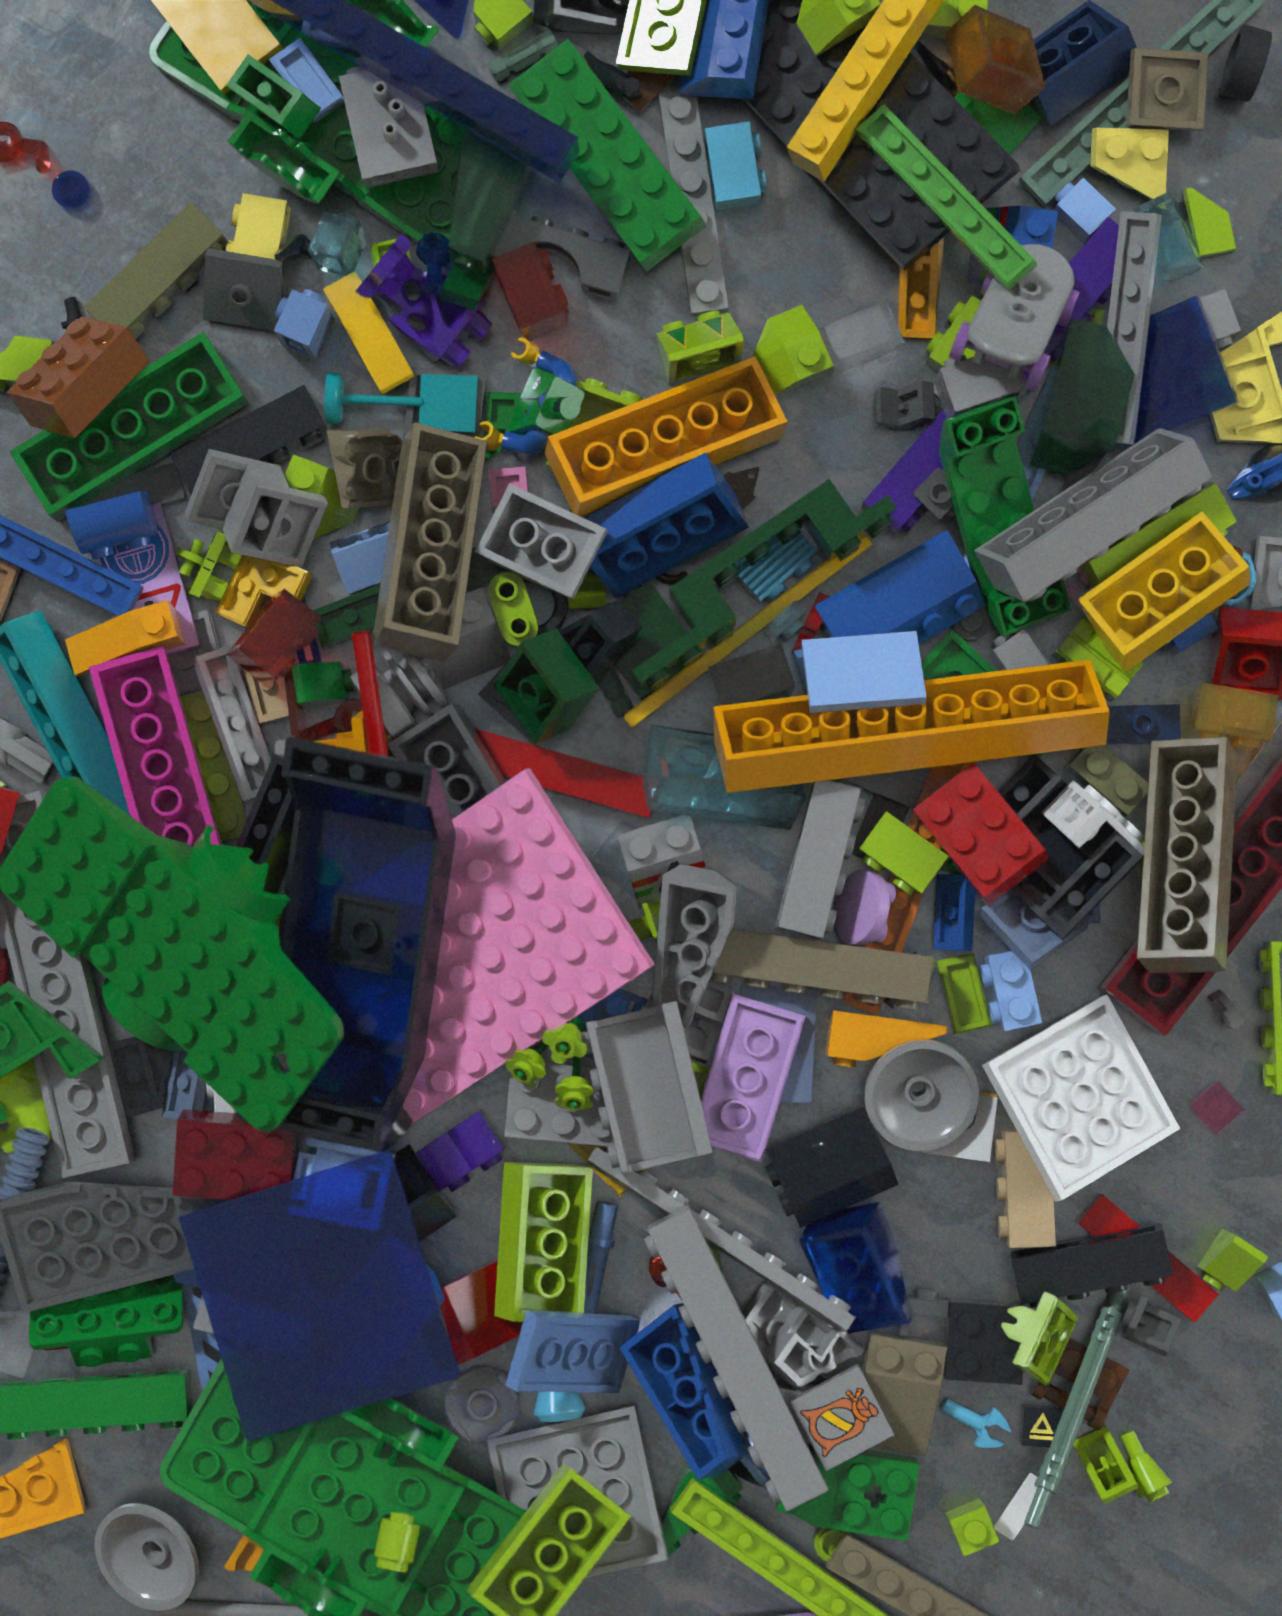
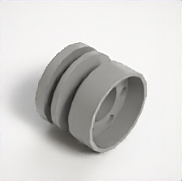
(405, 688)

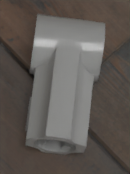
(24, 753)

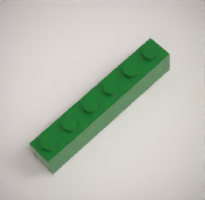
(95, 1403)

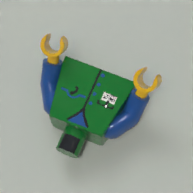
(545, 406)

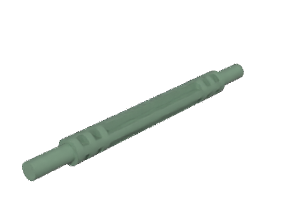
(1076, 1406)

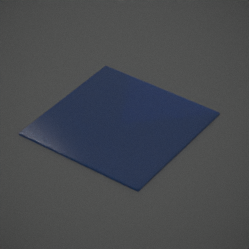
(319, 1295)

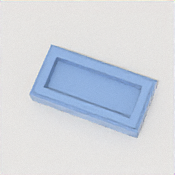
(303, 72)

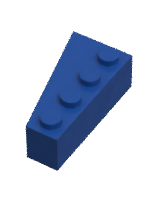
(685, 1393)

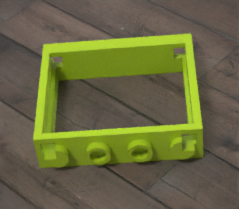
(1271, 1002)

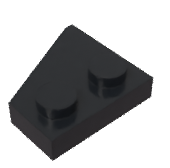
(140, 1074)

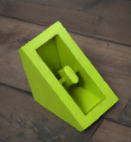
(1104, 1465)

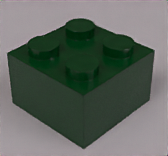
(545, 686)

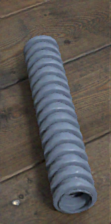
(21, 1172)

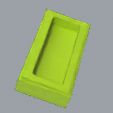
(963, 993)

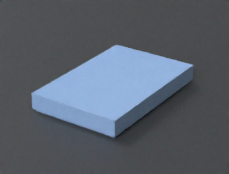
(863, 671)

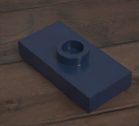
(1143, 724)

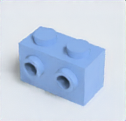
(1011, 990)

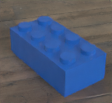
(665, 524)

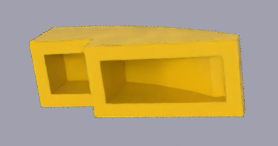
(368, 333)

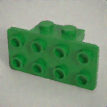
(112, 1323)

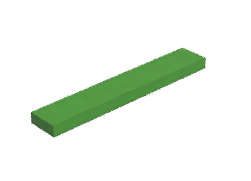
(946, 197)

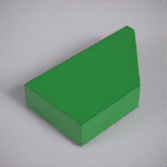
(498, 411)

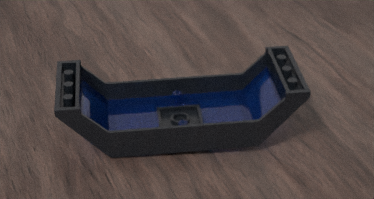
(365, 926)

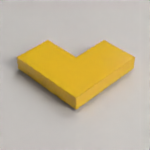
(253, 581)

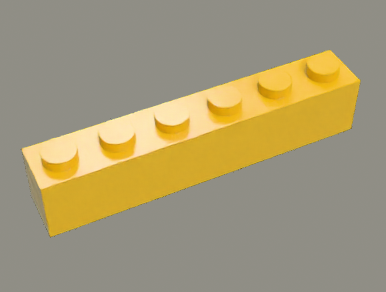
(859, 84)

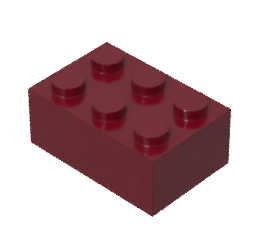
(228, 1156)

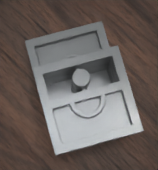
(255, 508)

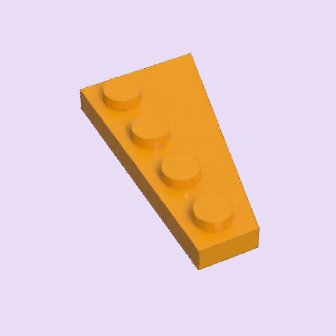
(40, 1492)

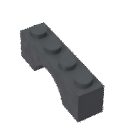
(599, 263)

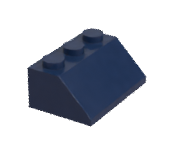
(1080, 59)

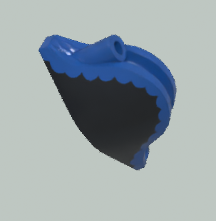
(1259, 477)

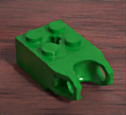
(849, 1508)

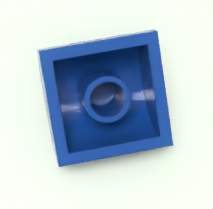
(113, 523)

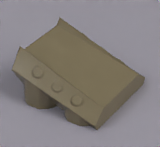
(365, 465)

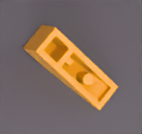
(920, 294)
(125, 635)
(868, 1036)

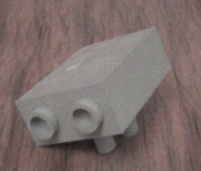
(386, 129)

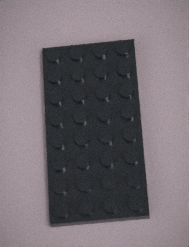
(793, 80)

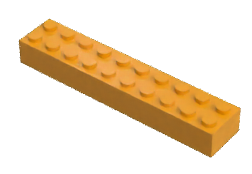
(960, 723)

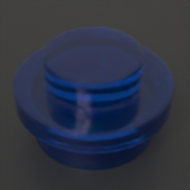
(70, 189)

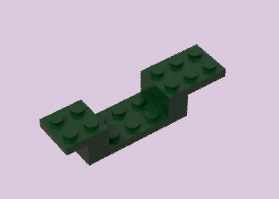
(703, 607)

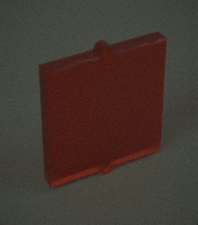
(295, 711)

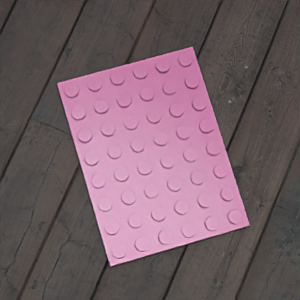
(521, 941)

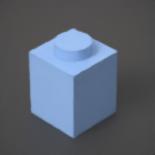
(1082, 209)

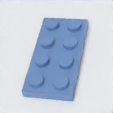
(571, 1352)

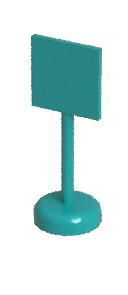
(443, 403)

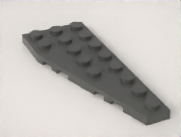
(92, 1239)

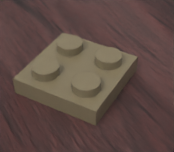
(1167, 89)

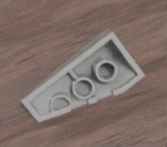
(692, 932)

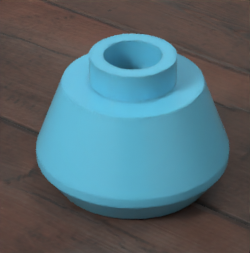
(558, 1406)

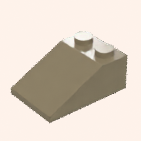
(906, 1383)

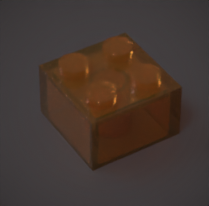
(994, 59)

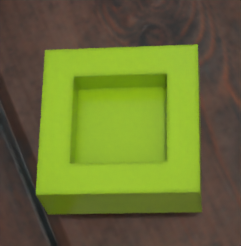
(590, 593)

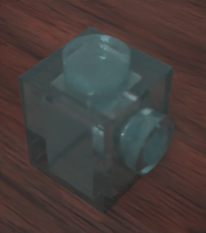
(337, 243)

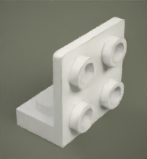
(1083, 811)

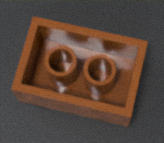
(77, 376)

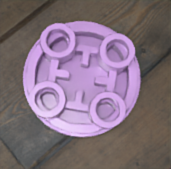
(863, 908)

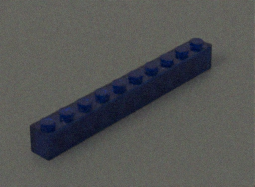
(432, 81)

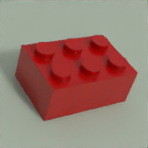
(981, 834)

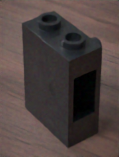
(830, 1168)

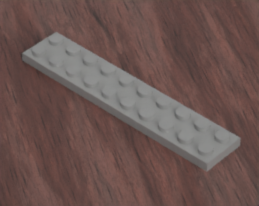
(83, 1110)

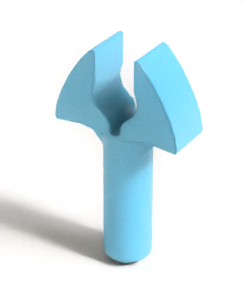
(977, 1422)

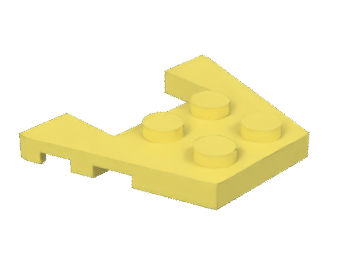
(1257, 387)

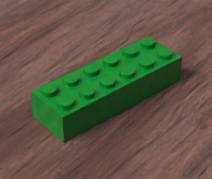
(612, 156)
(141, 424)

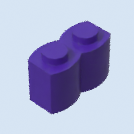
(461, 1151)

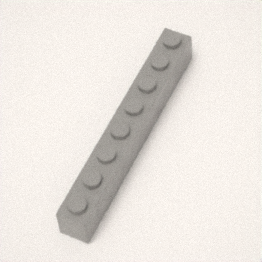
(736, 1357)

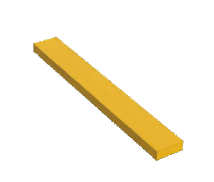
(740, 637)

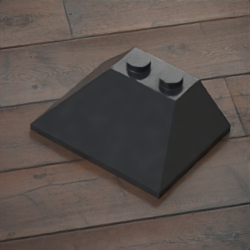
(1073, 877)

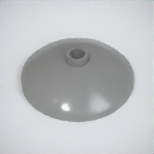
(925, 1117)
(146, 1557)

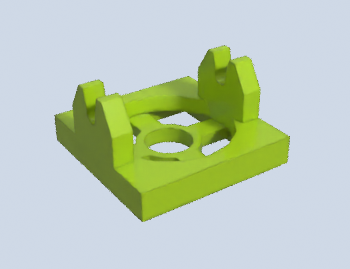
(1038, 1338)

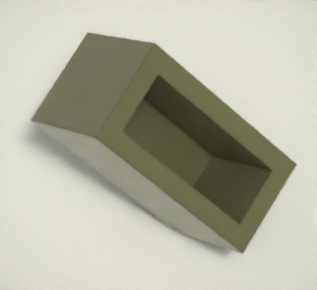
(1109, 777)

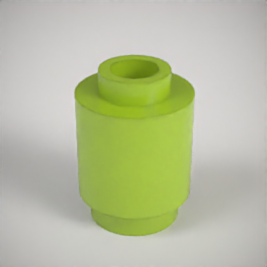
(396, 1542)

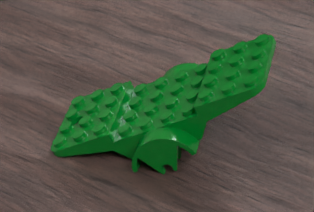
(327, 148)
(180, 944)
(320, 1500)

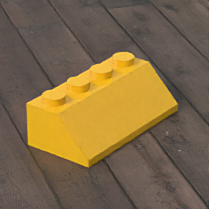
(1165, 591)

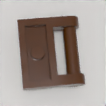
(1107, 1386)

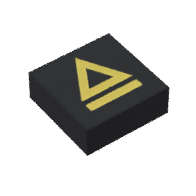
(1039, 1425)

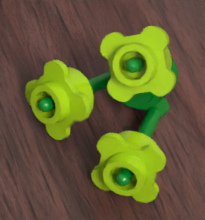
(564, 1043)

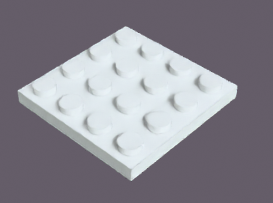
(1081, 1097)

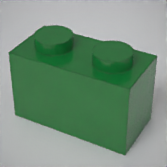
(273, 96)

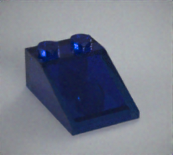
(860, 1264)

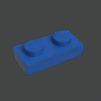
(954, 913)

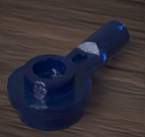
(434, 253)

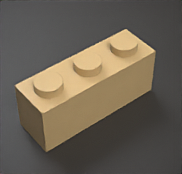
(1027, 1200)

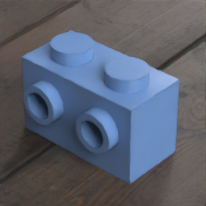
(303, 322)

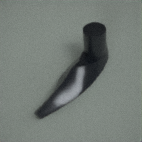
(938, 67)
(614, 77)
(294, 246)

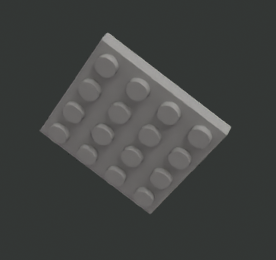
(606, 1453)

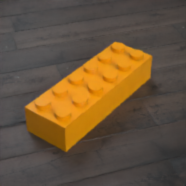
(638, 443)

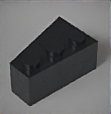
(601, 638)

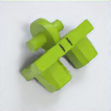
(204, 583)

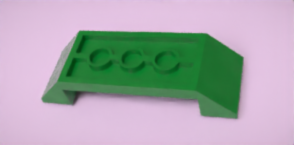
(990, 496)

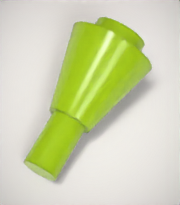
(1147, 1473)

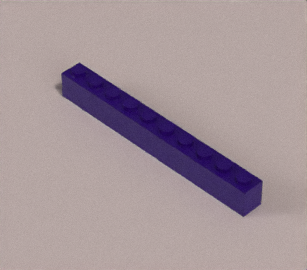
(1093, 278)

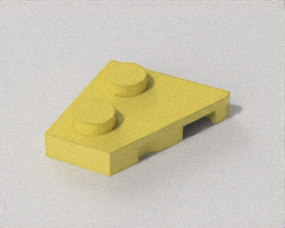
(1132, 157)

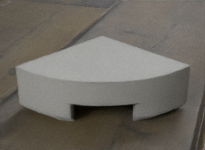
(1225, 1010)

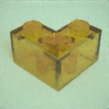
(1234, 713)

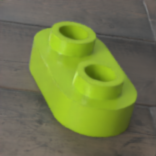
(512, 608)

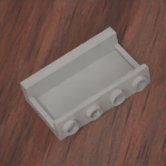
(647, 1088)

